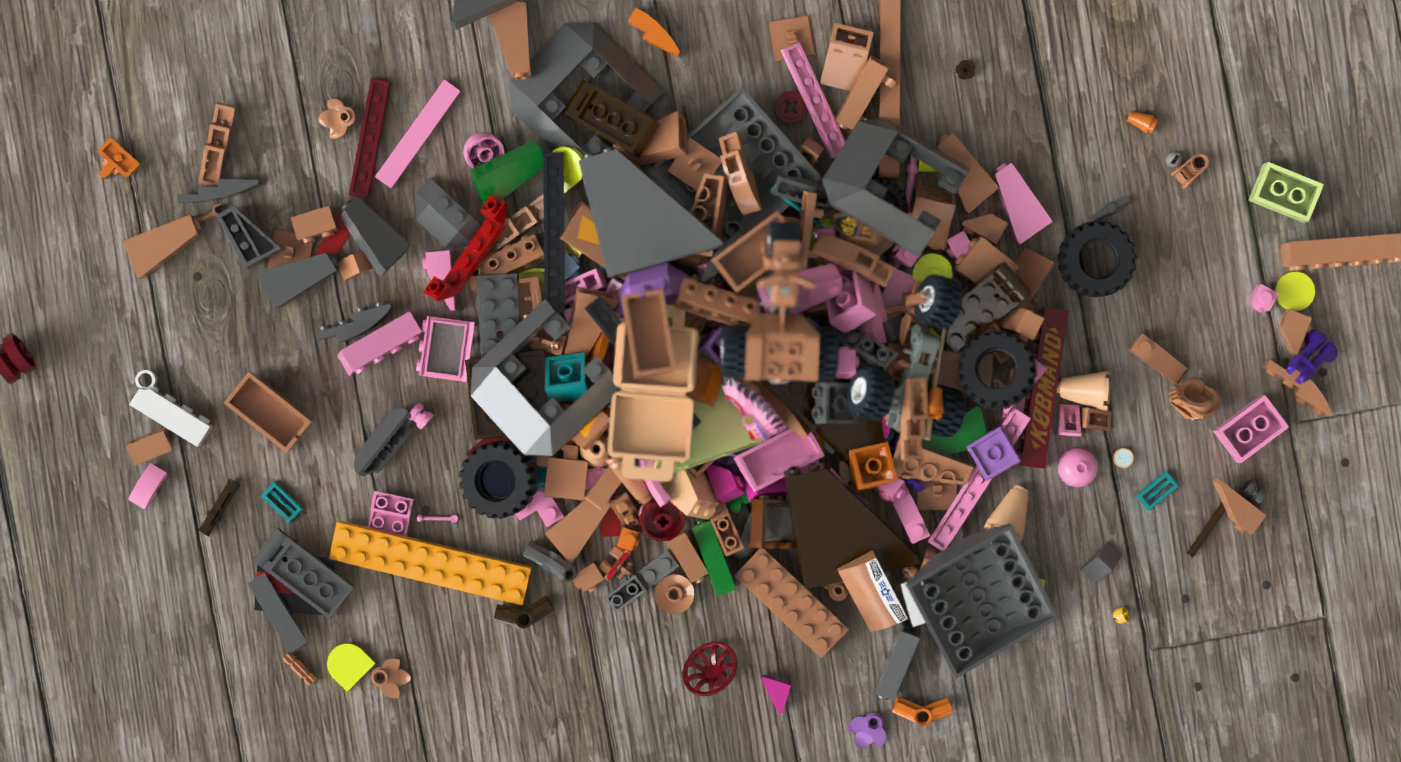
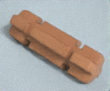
(299, 668)

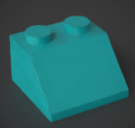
(565, 377)

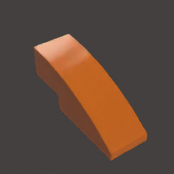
(654, 32)

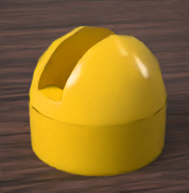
(1121, 615)

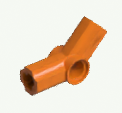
(910, 710)

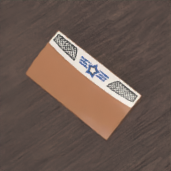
(872, 592)

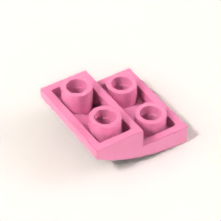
(390, 513)

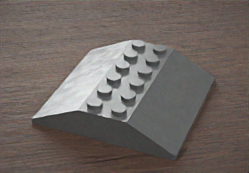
(766, 152)
(980, 598)

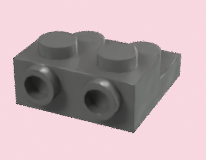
(832, 404)

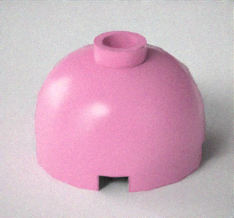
(482, 148)
(1077, 467)

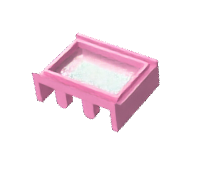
(445, 348)

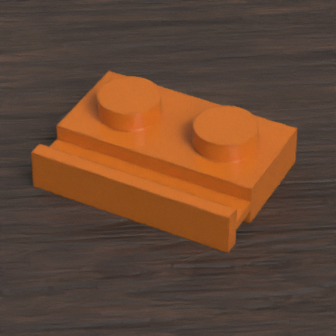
(599, 348)
(706, 383)

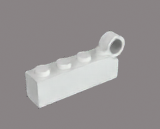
(168, 413)

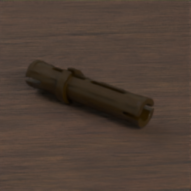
(219, 507)

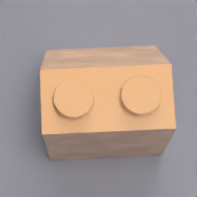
(691, 494)

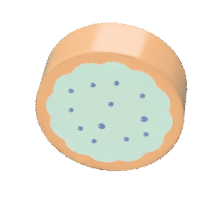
(1123, 457)

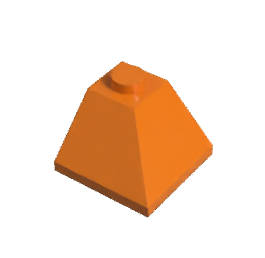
(871, 467)

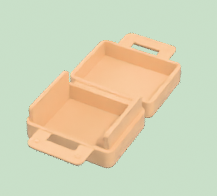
(652, 413)

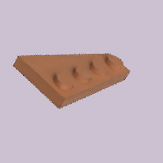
(932, 467)

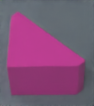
(777, 690)

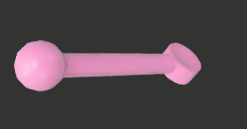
(420, 518)

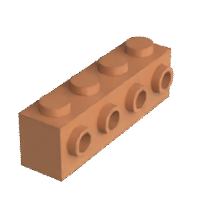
(511, 259)
(717, 304)

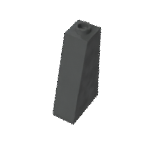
(373, 235)
(294, 278)
(898, 660)

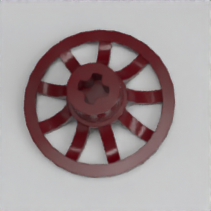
(712, 672)

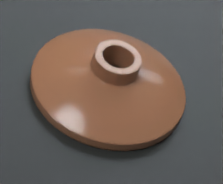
(671, 604)

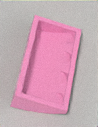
(768, 460)

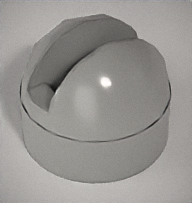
(1171, 156)

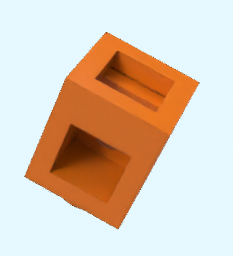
(629, 539)

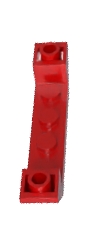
(474, 253)

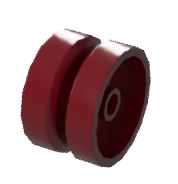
(14, 359)
(660, 522)

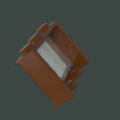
(771, 523)

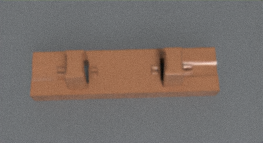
(808, 211)

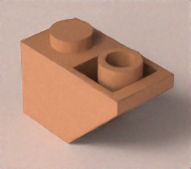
(985, 226)
(1293, 330)

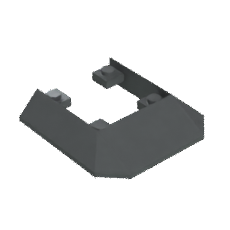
(570, 47)
(860, 197)
(533, 430)

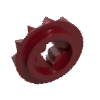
(791, 97)

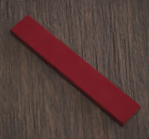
(369, 138)

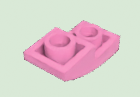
(147, 486)

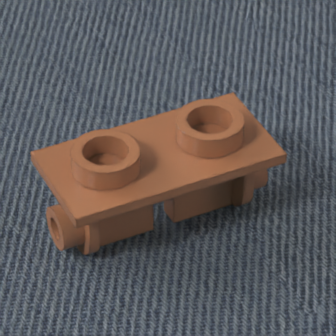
(545, 342)

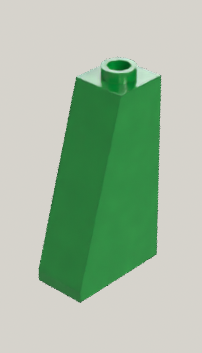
(507, 172)
(970, 431)
(713, 557)

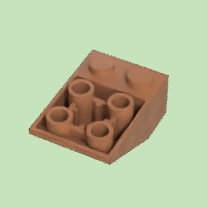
(846, 56)

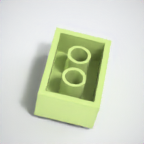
(1286, 192)

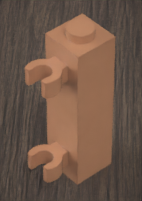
(862, 92)

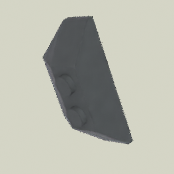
(444, 216)

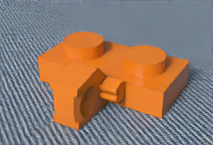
(116, 160)

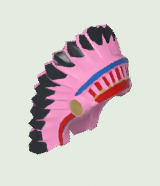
(756, 413)

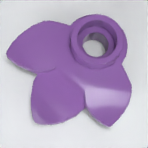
(866, 732)

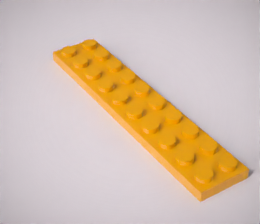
(430, 562)

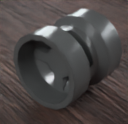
(1253, 492)

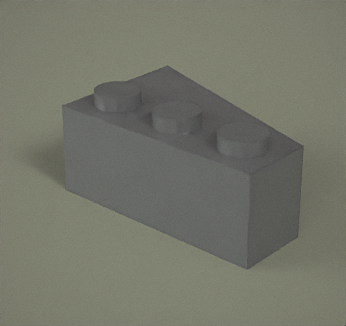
(247, 237)

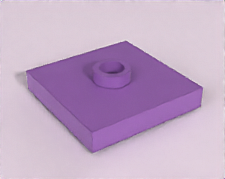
(994, 453)

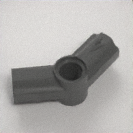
(550, 561)

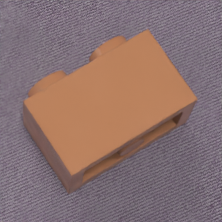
(314, 225)

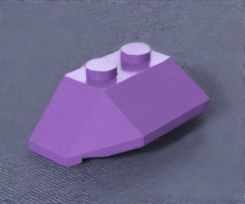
(652, 278)

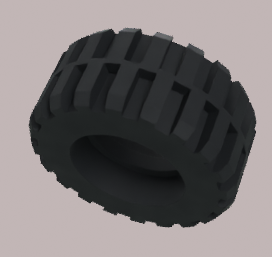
(1122, 250)
(997, 342)
(473, 483)

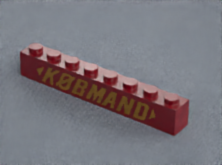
(1043, 394)

